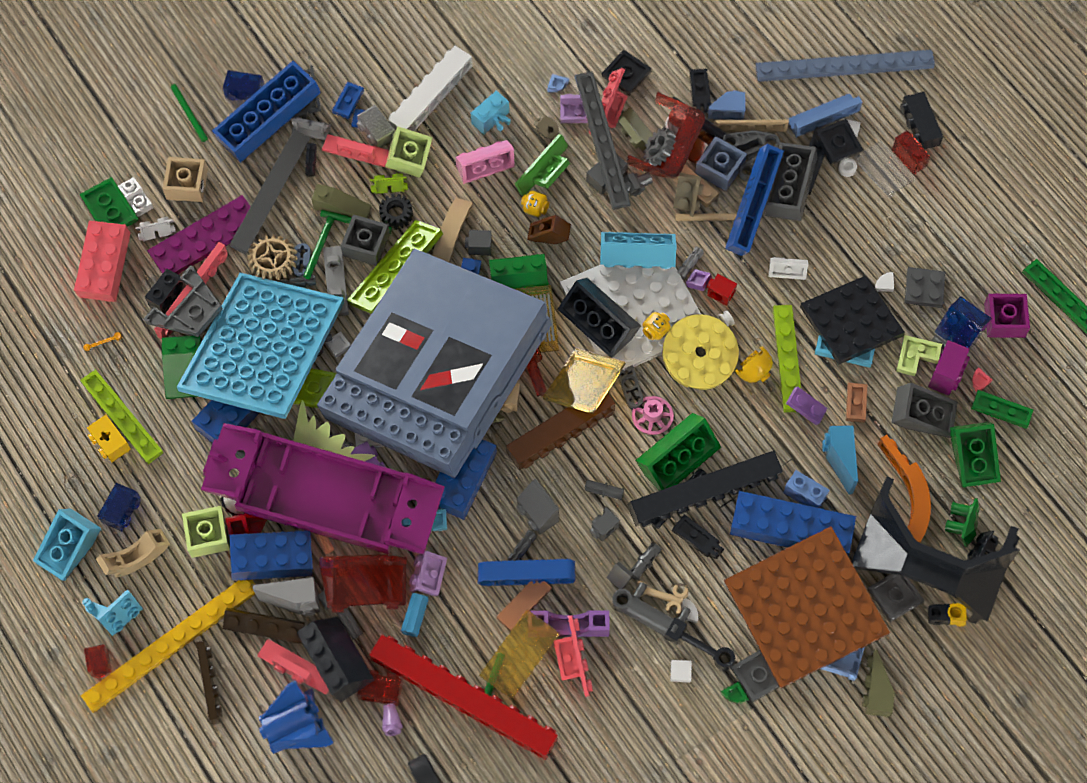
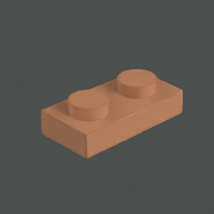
(856, 402)

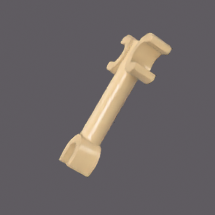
(674, 600)

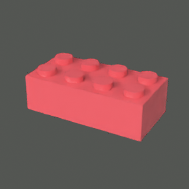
(102, 261)

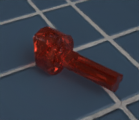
(535, 374)

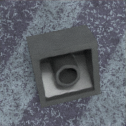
(537, 507)

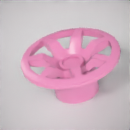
(653, 413)

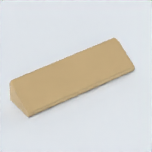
(750, 125)

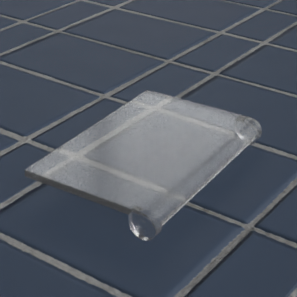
(884, 168)

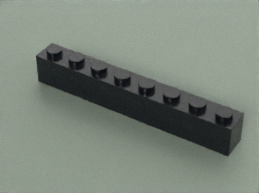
(705, 488)

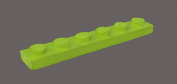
(786, 352)
(121, 416)

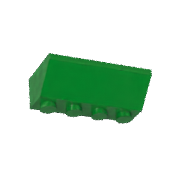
(679, 452)

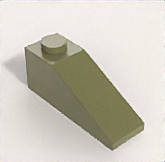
(339, 202)

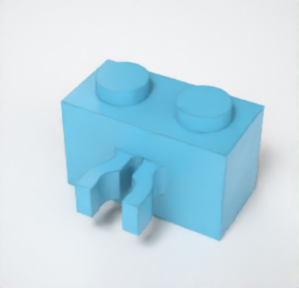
(490, 113)

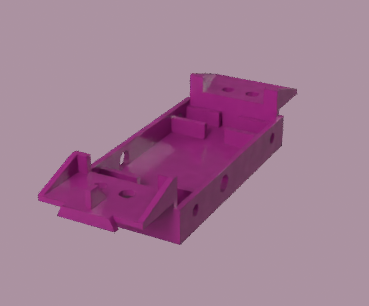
(321, 491)

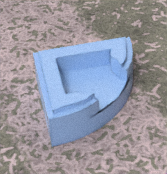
(557, 83)

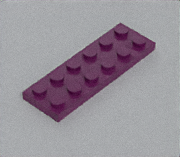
(200, 238)

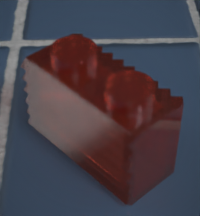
(910, 152)
(383, 689)

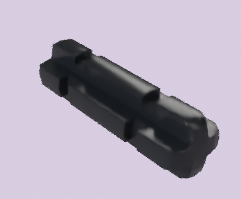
(310, 159)

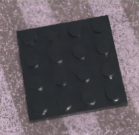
(852, 320)

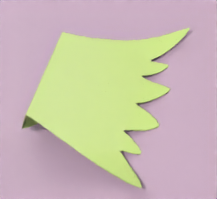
(308, 435)

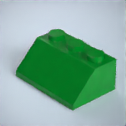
(520, 271)

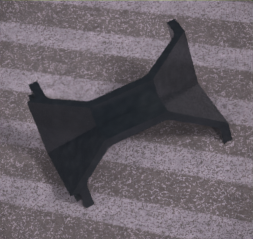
(891, 549)

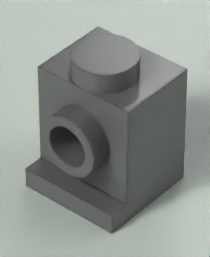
(604, 525)

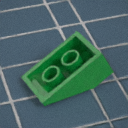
(176, 357)
(976, 453)

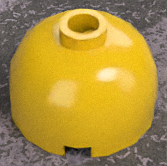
(756, 366)

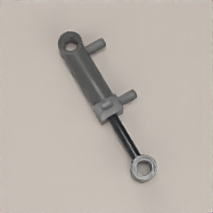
(671, 628)

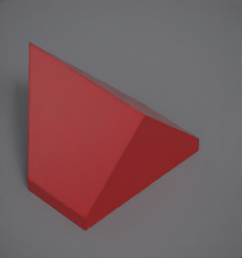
(244, 524)

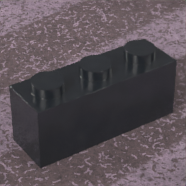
(921, 120)

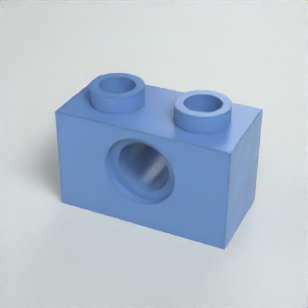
(806, 490)

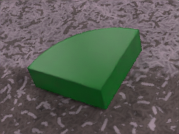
(735, 693)

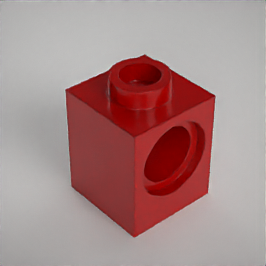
(721, 289)

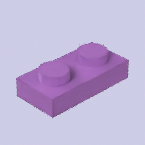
(806, 405)

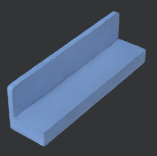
(824, 114)

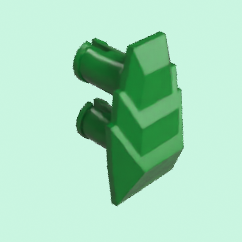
(966, 529)

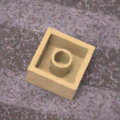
(185, 179)

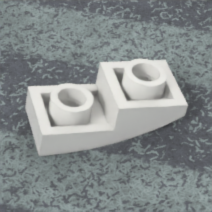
(136, 197)

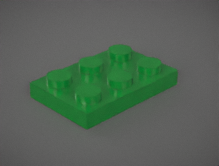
(108, 204)

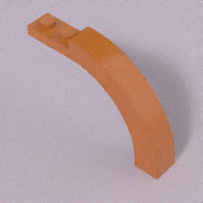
(915, 484)

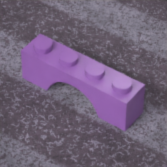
(591, 623)

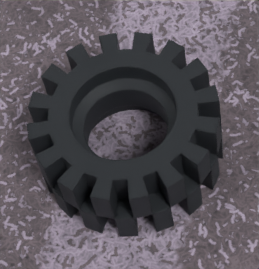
(393, 202)

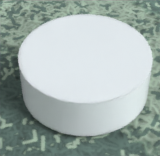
(847, 167)

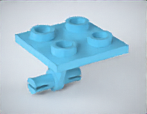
(117, 614)

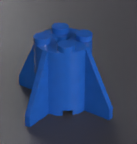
(294, 721)

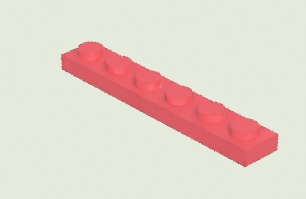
(206, 270)

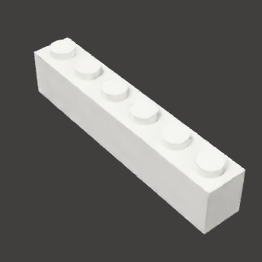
(431, 90)

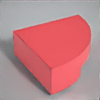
(980, 380)

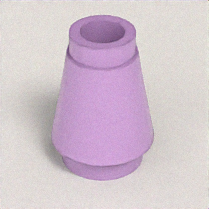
(391, 721)

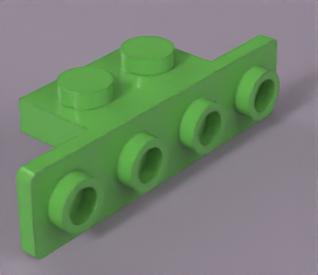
(545, 168)

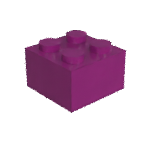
(1008, 315)
(949, 368)

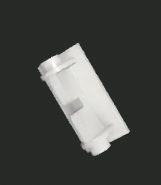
(162, 226)

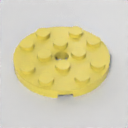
(705, 333)

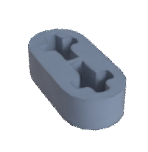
(305, 260)

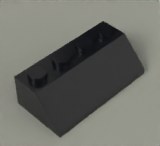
(598, 317)
(335, 657)

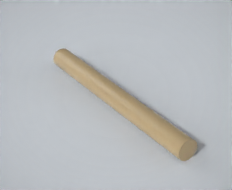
(706, 217)

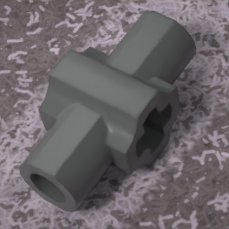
(636, 184)

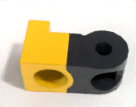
(947, 614)

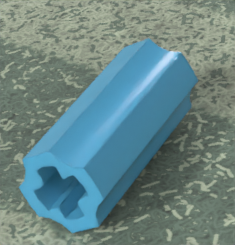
(414, 615)

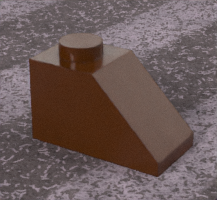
(700, 146)
(549, 230)

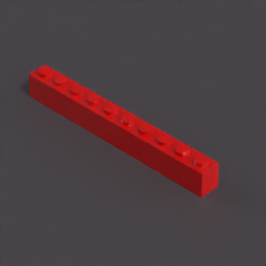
(464, 697)

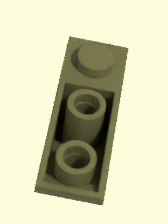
(880, 692)

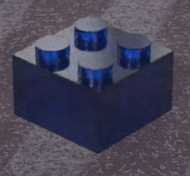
(963, 323)

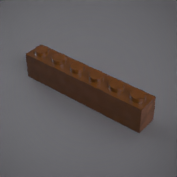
(555, 432)

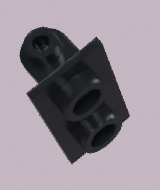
(985, 543)

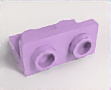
(428, 573)

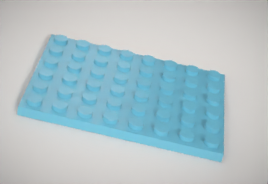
(261, 345)

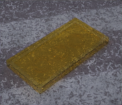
(519, 654)

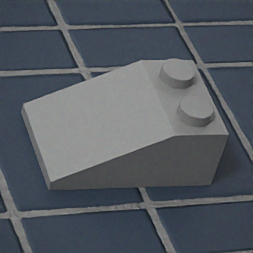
(292, 595)

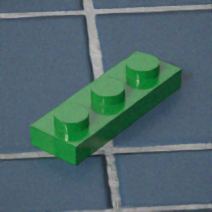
(1002, 409)

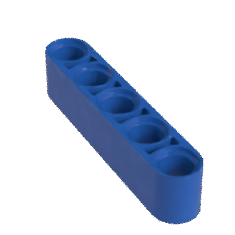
(525, 571)

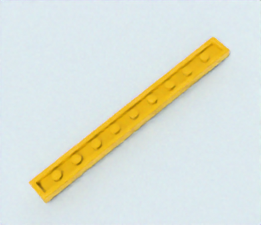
(167, 645)

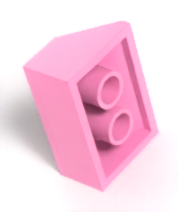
(485, 161)

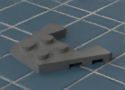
(193, 312)

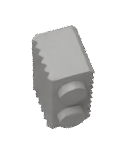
(376, 126)

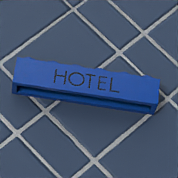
(754, 200)

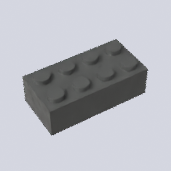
(791, 182)

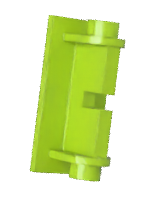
(381, 184)

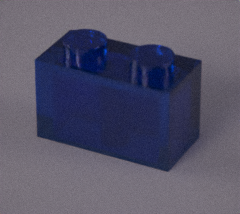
(241, 85)
(119, 507)

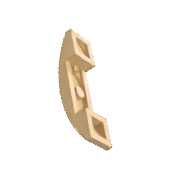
(451, 229)

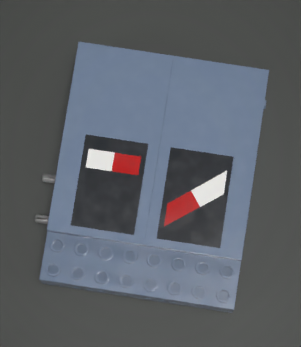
(435, 362)

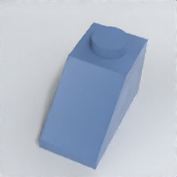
(728, 106)

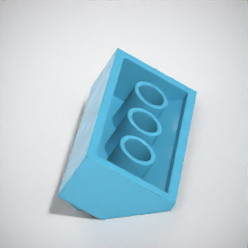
(638, 250)

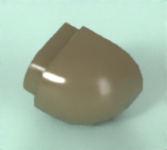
(546, 127)

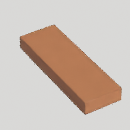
(526, 599)

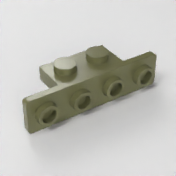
(635, 128)

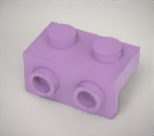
(572, 109)

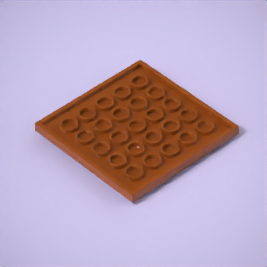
(806, 607)

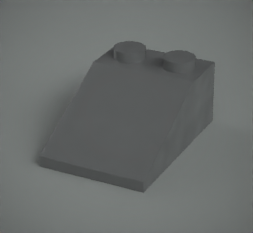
(923, 410)

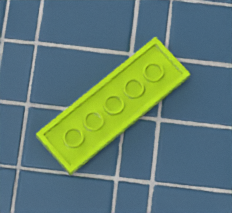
(374, 286)

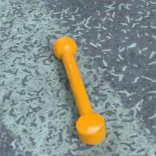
(117, 336)

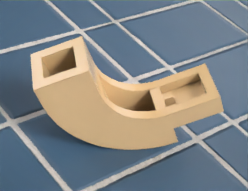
(136, 556)

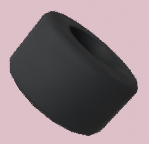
(423, 770)

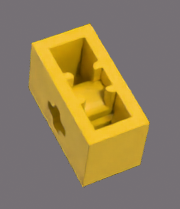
(104, 429)

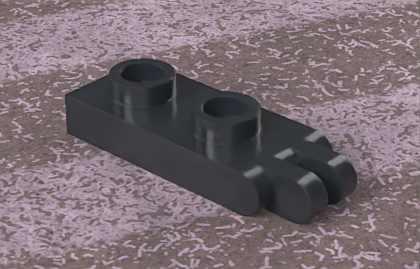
(700, 89)
(697, 537)

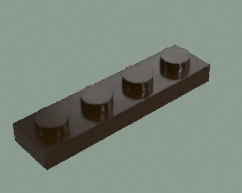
(262, 625)
(210, 690)

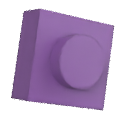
(698, 280)

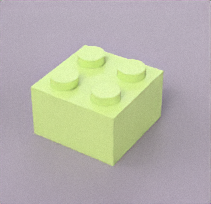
(408, 152)
(206, 531)

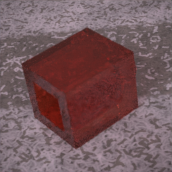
(98, 661)

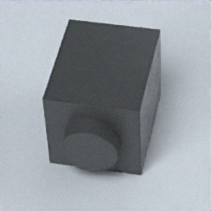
(479, 242)

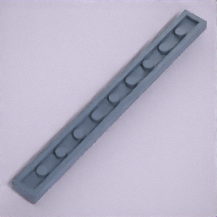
(844, 65)

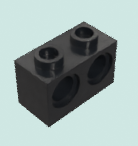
(165, 291)

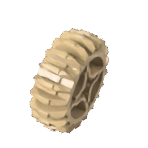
(284, 255)

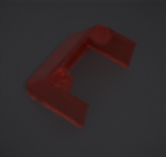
(690, 123)

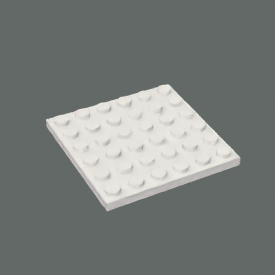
(640, 294)

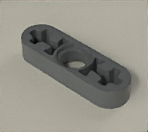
(638, 394)

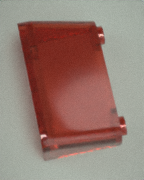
(363, 580)

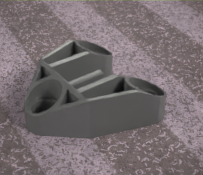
(750, 143)

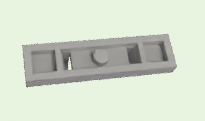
(335, 275)

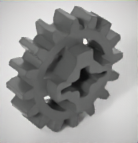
(659, 146)

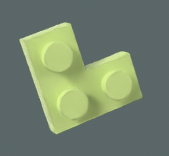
(916, 349)

